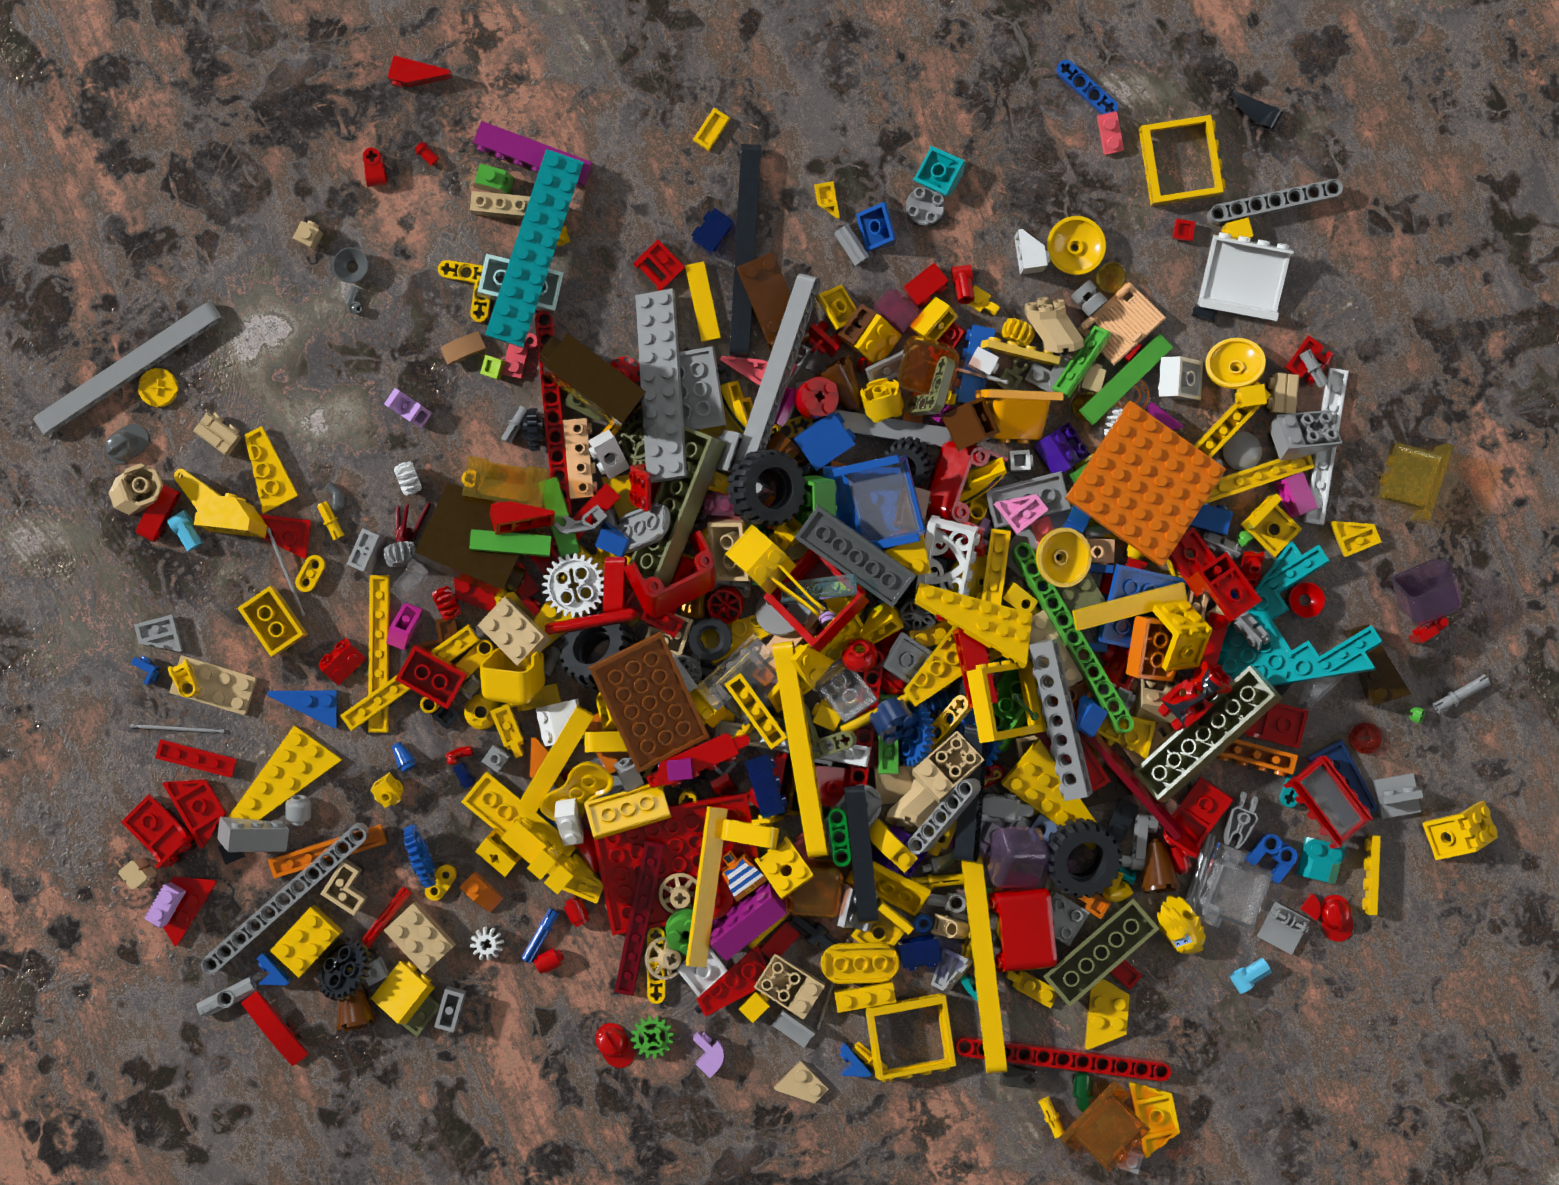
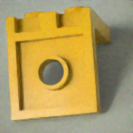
(1262, 517)
(1188, 631)
(1468, 830)
(776, 859)
(890, 921)

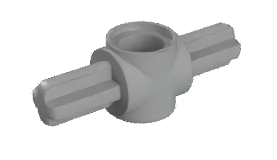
(945, 901)

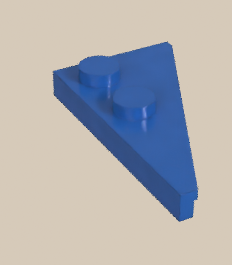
(315, 703)

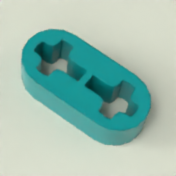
(1286, 791)

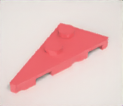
(750, 368)

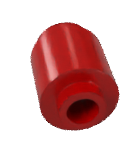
(1180, 861)
(576, 911)
(549, 961)

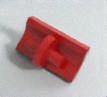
(822, 341)
(1252, 566)

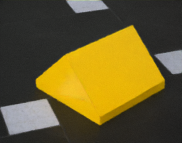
(836, 306)

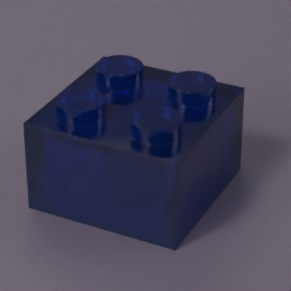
(919, 952)

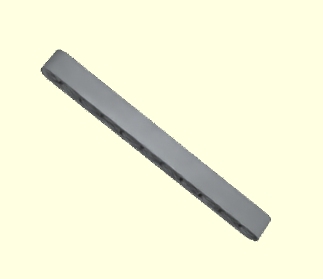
(779, 365)
(128, 368)
(278, 904)

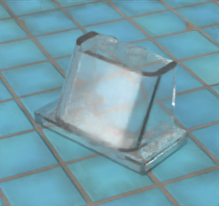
(753, 663)
(1231, 889)

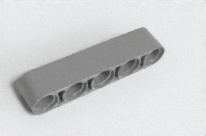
(951, 811)

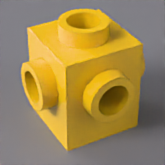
(785, 534)
(387, 790)

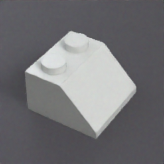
(1030, 253)
(1180, 378)
(553, 719)

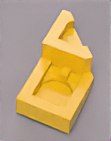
(826, 197)

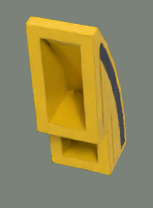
(736, 405)
(982, 480)

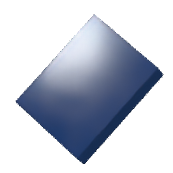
(876, 227)

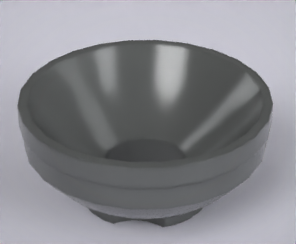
(346, 256)

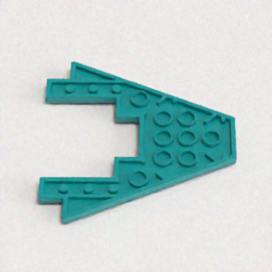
(1276, 659)

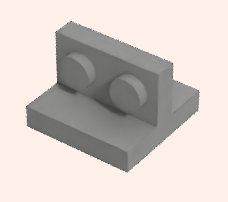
(1397, 795)
(848, 913)

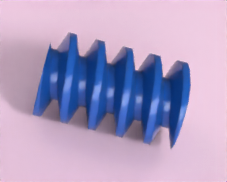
(939, 702)

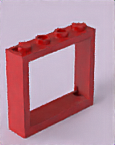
(803, 566)

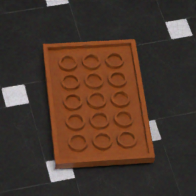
(649, 702)

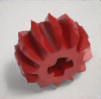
(446, 603)

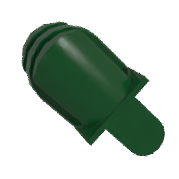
(1082, 1090)

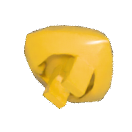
(1118, 891)

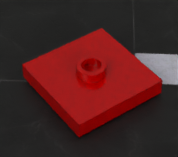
(831, 783)

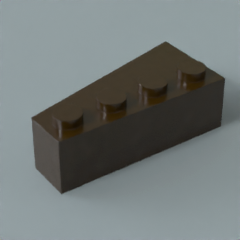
(1383, 682)

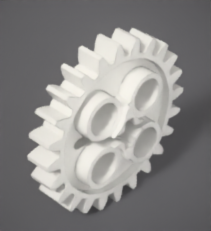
(557, 589)

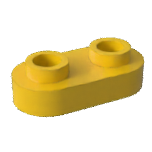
(309, 572)
(442, 883)

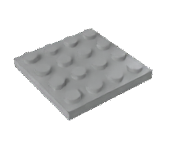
(701, 389)

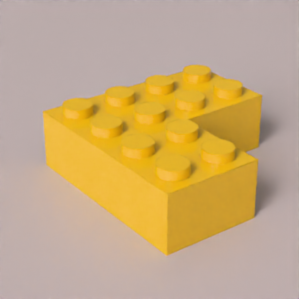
(541, 854)

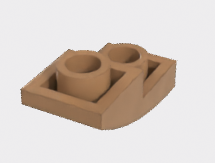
(463, 347)

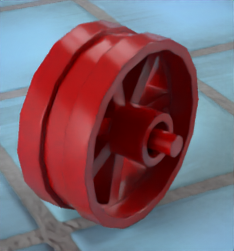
(725, 604)

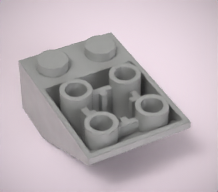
(1304, 434)

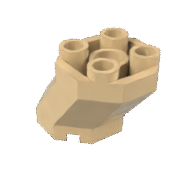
(1053, 325)
(135, 489)
(912, 808)

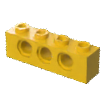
(756, 711)

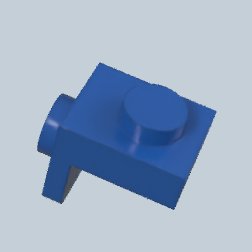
(146, 664)

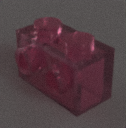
(896, 310)
(719, 506)

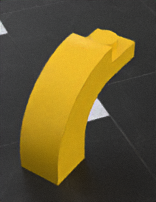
(891, 845)

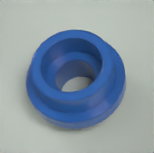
(923, 930)

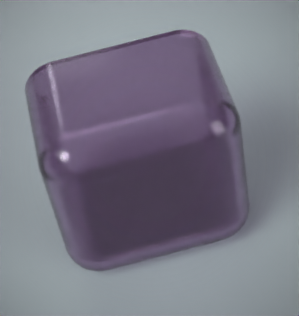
(1428, 591)
(1016, 857)

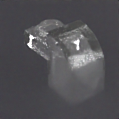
(409, 581)

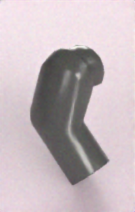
(352, 301)
(338, 499)

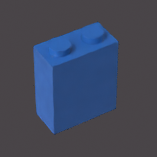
(825, 440)

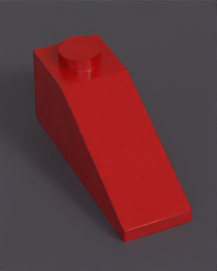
(414, 73)
(515, 516)

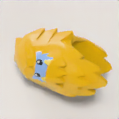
(1181, 926)

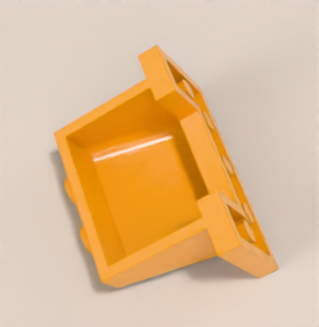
(1019, 413)

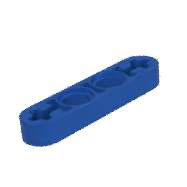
(1089, 86)

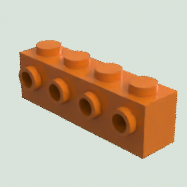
(1260, 756)

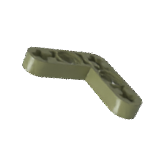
(923, 404)
(816, 742)

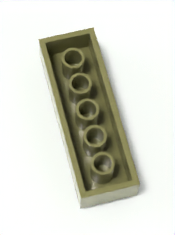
(1101, 953)

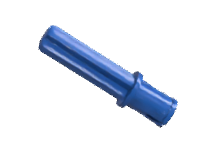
(540, 935)

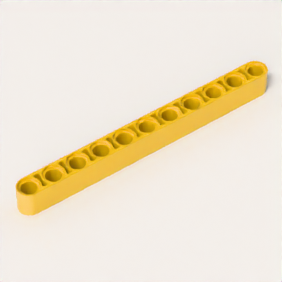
(800, 750)
(984, 966)

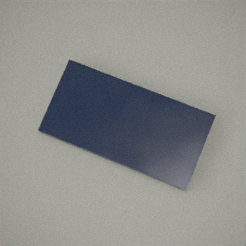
(1345, 765)

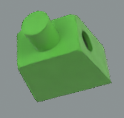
(493, 179)

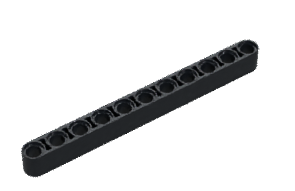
(744, 247)

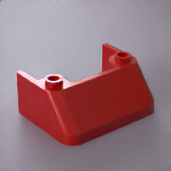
(950, 477)
(657, 599)

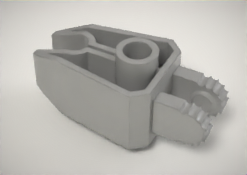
(1005, 807)
(1240, 821)

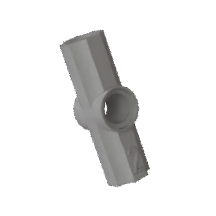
(217, 1003)

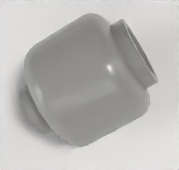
(298, 810)

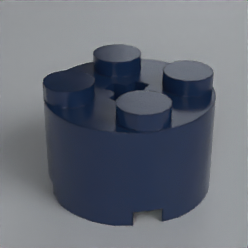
(893, 720)

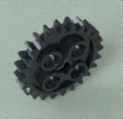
(344, 969)

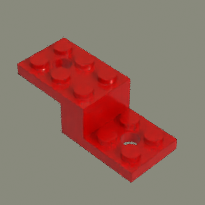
(1213, 575)

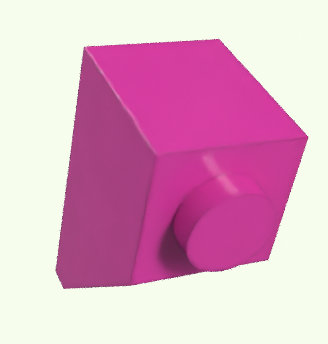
(403, 626)

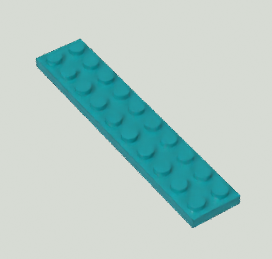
(534, 248)

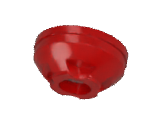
(1316, 597)
(859, 661)

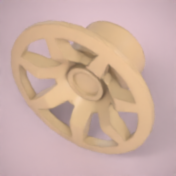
(679, 895)
(666, 958)

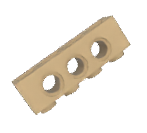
(498, 205)

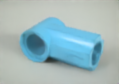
(183, 526)
(1245, 978)

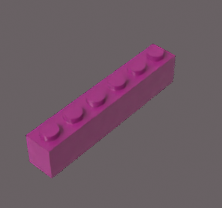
(520, 149)

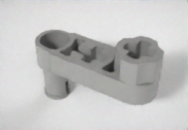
(1142, 826)

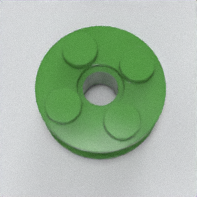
(675, 930)

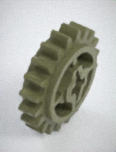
(634, 441)

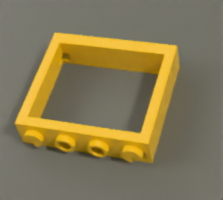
(1150, 165)
(983, 704)
(923, 1068)

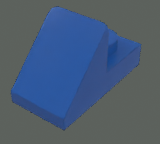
(1076, 520)
(612, 540)
(1089, 716)
(277, 974)
(856, 1067)

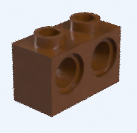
(856, 326)

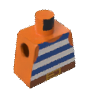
(741, 874)

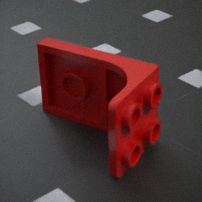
(642, 490)
(1280, 725)
(1198, 815)
(158, 831)

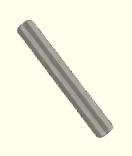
(1200, 869)

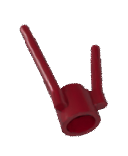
(404, 533)

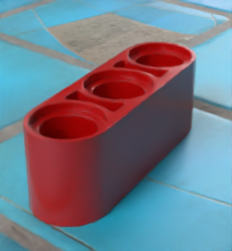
(157, 514)
(614, 584)

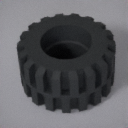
(918, 453)

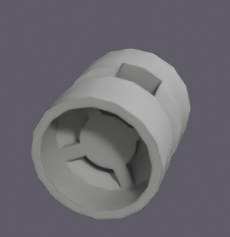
(1093, 303)

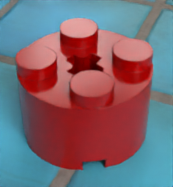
(825, 400)

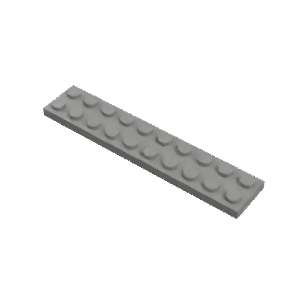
(662, 382)

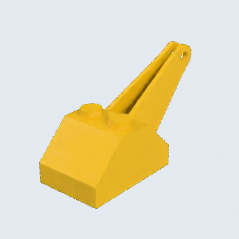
(218, 512)
(766, 564)

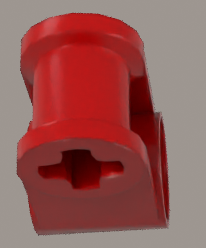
(374, 171)

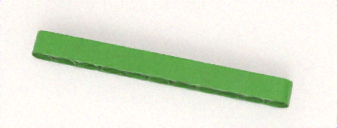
(1073, 648)

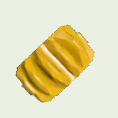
(1018, 331)

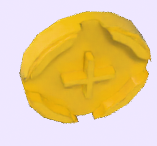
(158, 387)

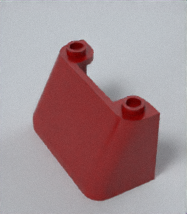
(1024, 929)

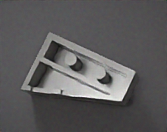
(252, 835)

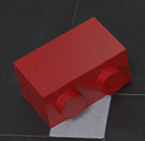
(926, 285)

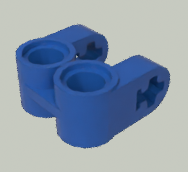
(1275, 852)

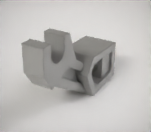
(581, 526)

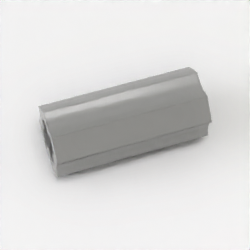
(851, 245)

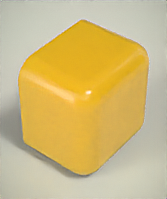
(508, 682)

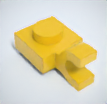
(982, 301)

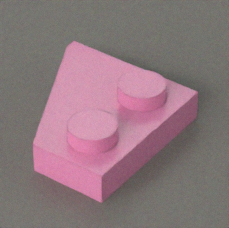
(1021, 511)

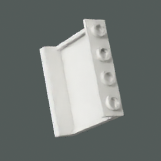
(1244, 276)

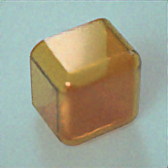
(920, 362)
(821, 894)

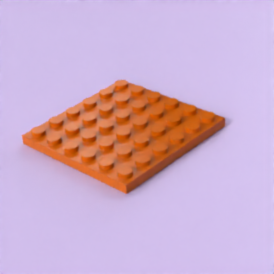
(1145, 483)

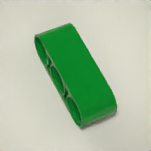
(843, 845)

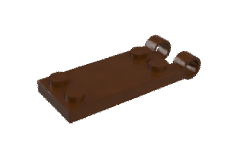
(767, 294)

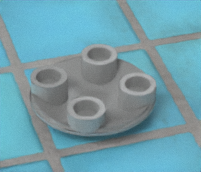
(925, 206)
(1242, 451)

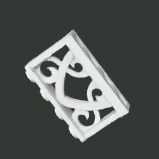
(934, 536)

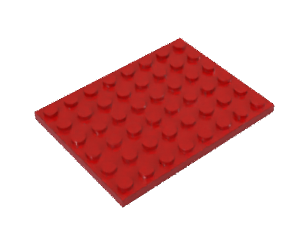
(683, 833)

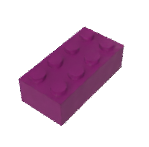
(747, 920)

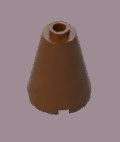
(844, 376)
(1158, 869)
(354, 1013)

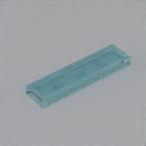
(822, 588)

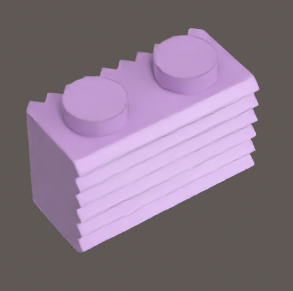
(165, 904)

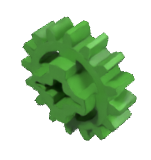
(659, 1041)

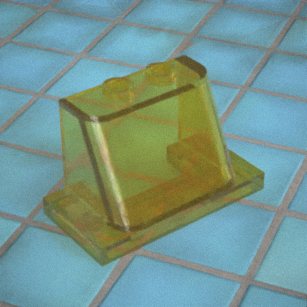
(1415, 478)
(504, 482)

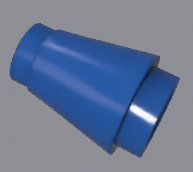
(404, 759)

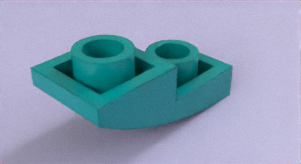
(968, 983)

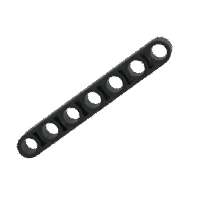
(969, 822)
(861, 854)

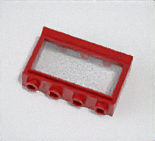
(1329, 800)

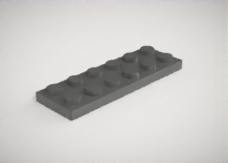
(855, 555)

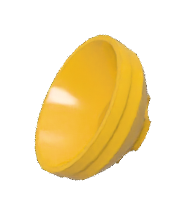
(469, 712)

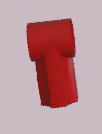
(963, 278)

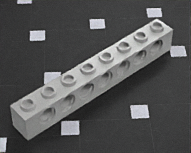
(1060, 689)

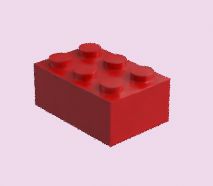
(432, 676)

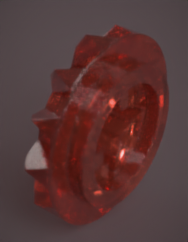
(1359, 744)

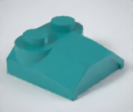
(940, 172)
(1319, 860)

